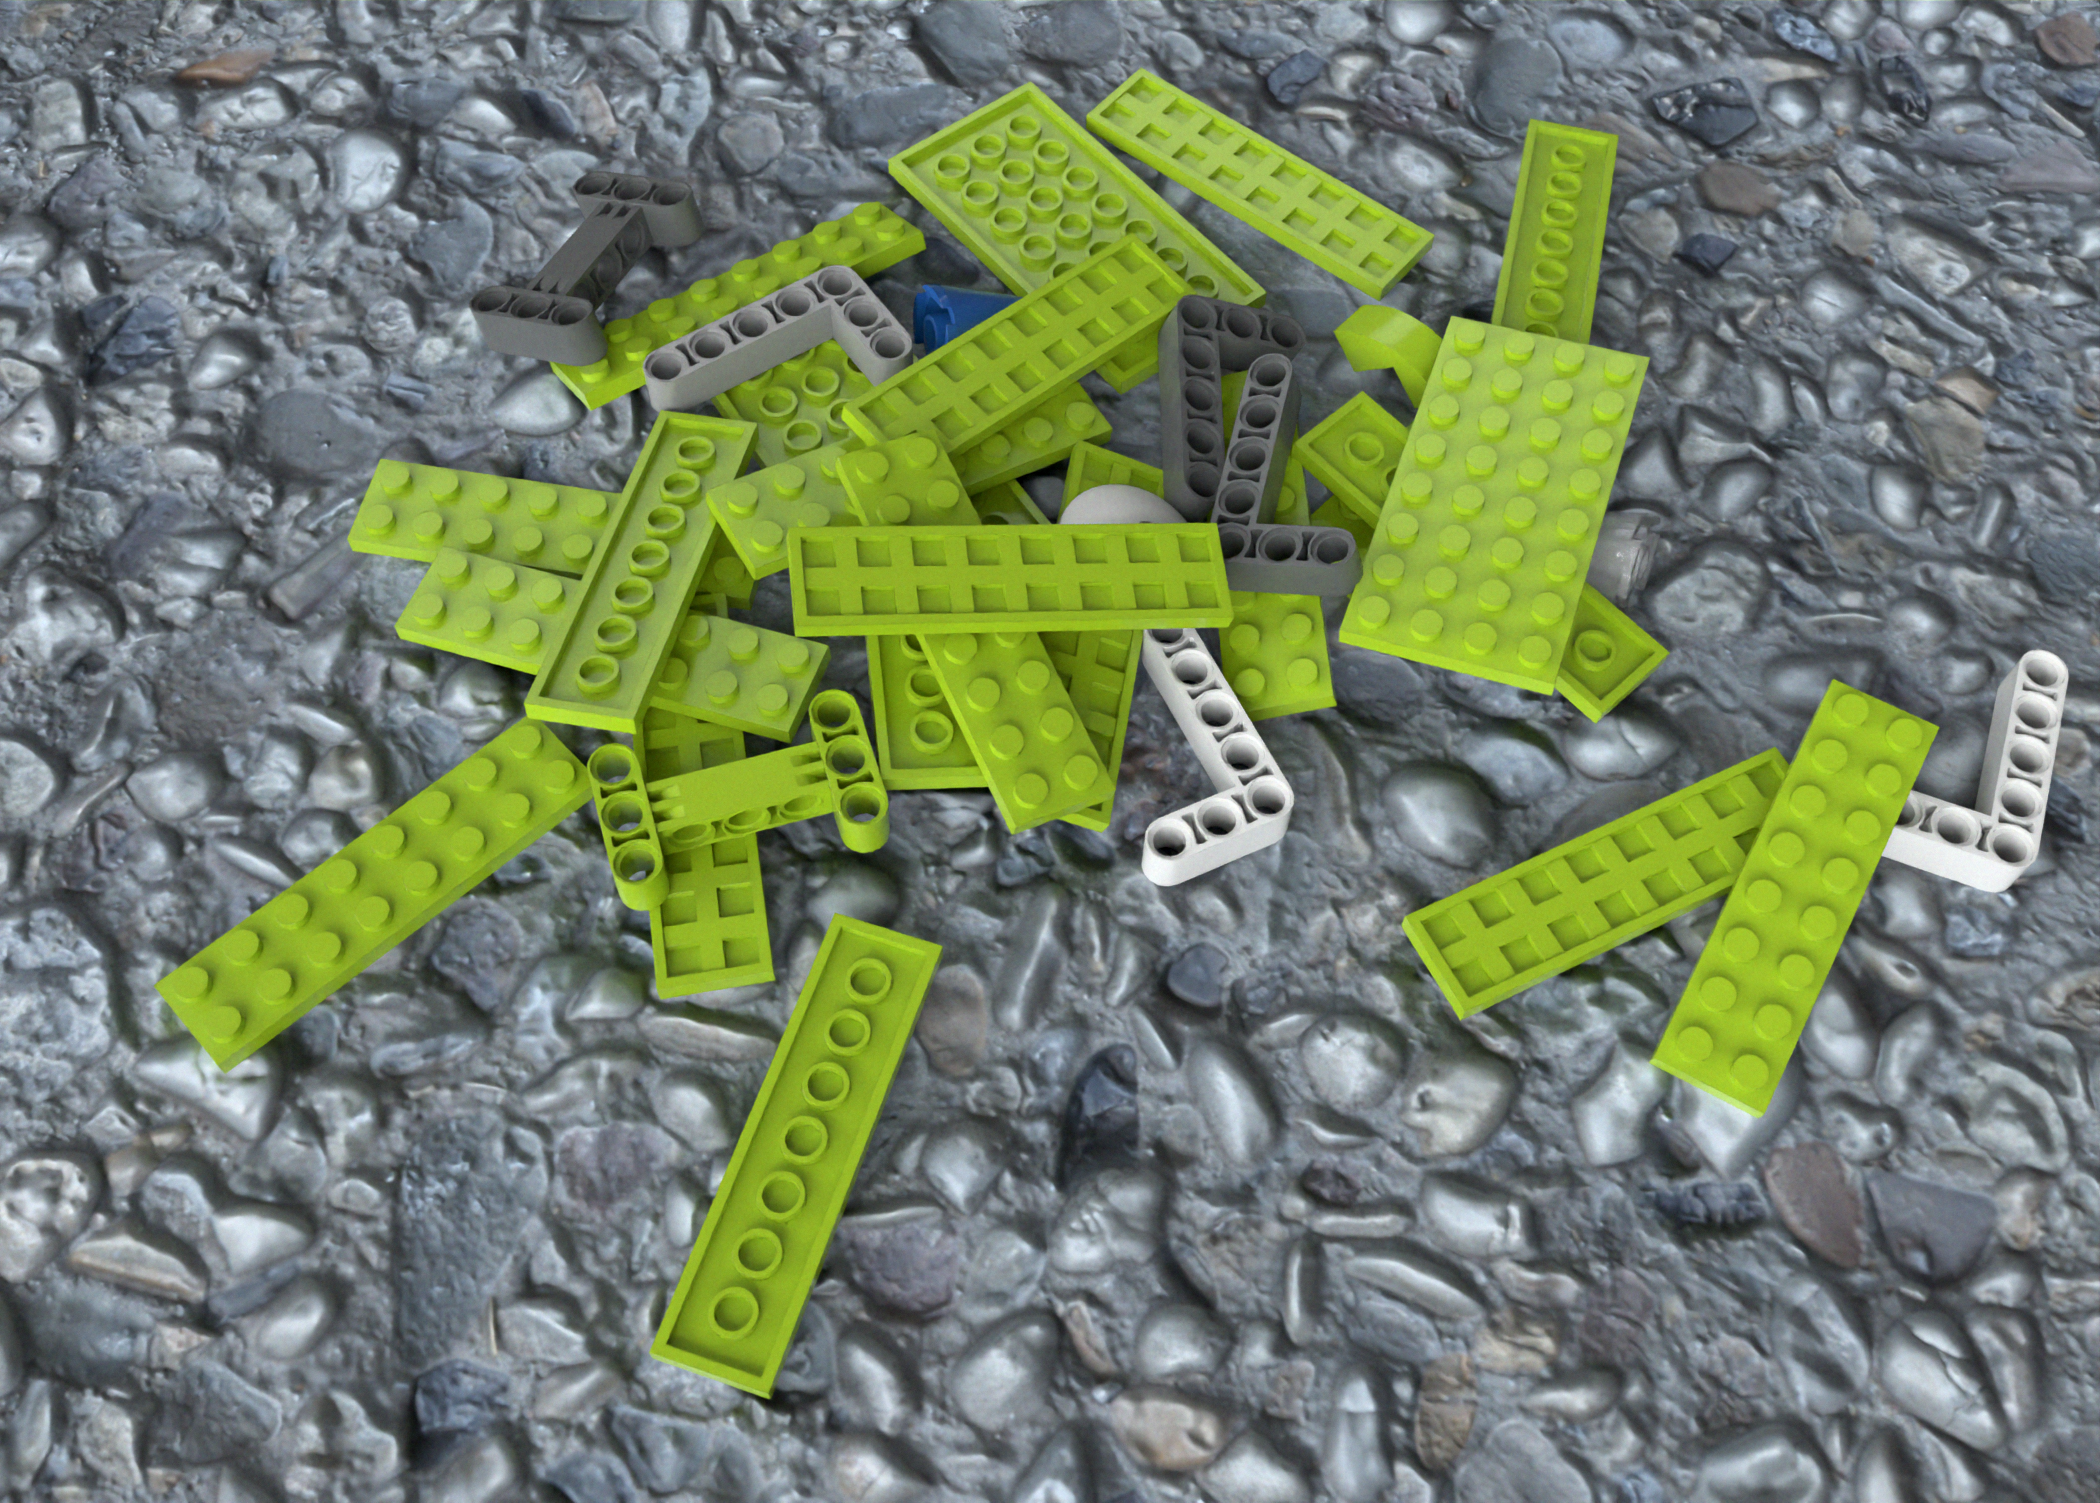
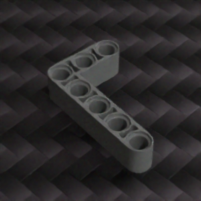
(1192, 348)
(1251, 494)

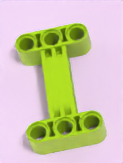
(738, 798)

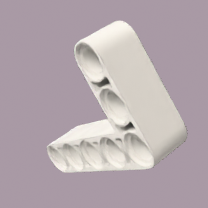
(1216, 749)
(2004, 831)

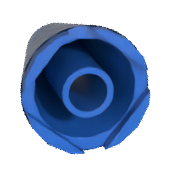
(950, 311)

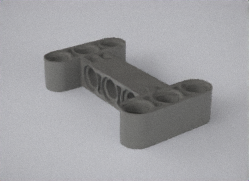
(557, 309)

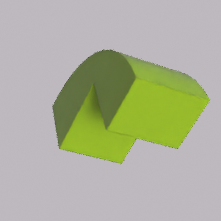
(1388, 339)

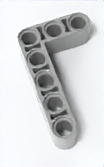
(774, 330)

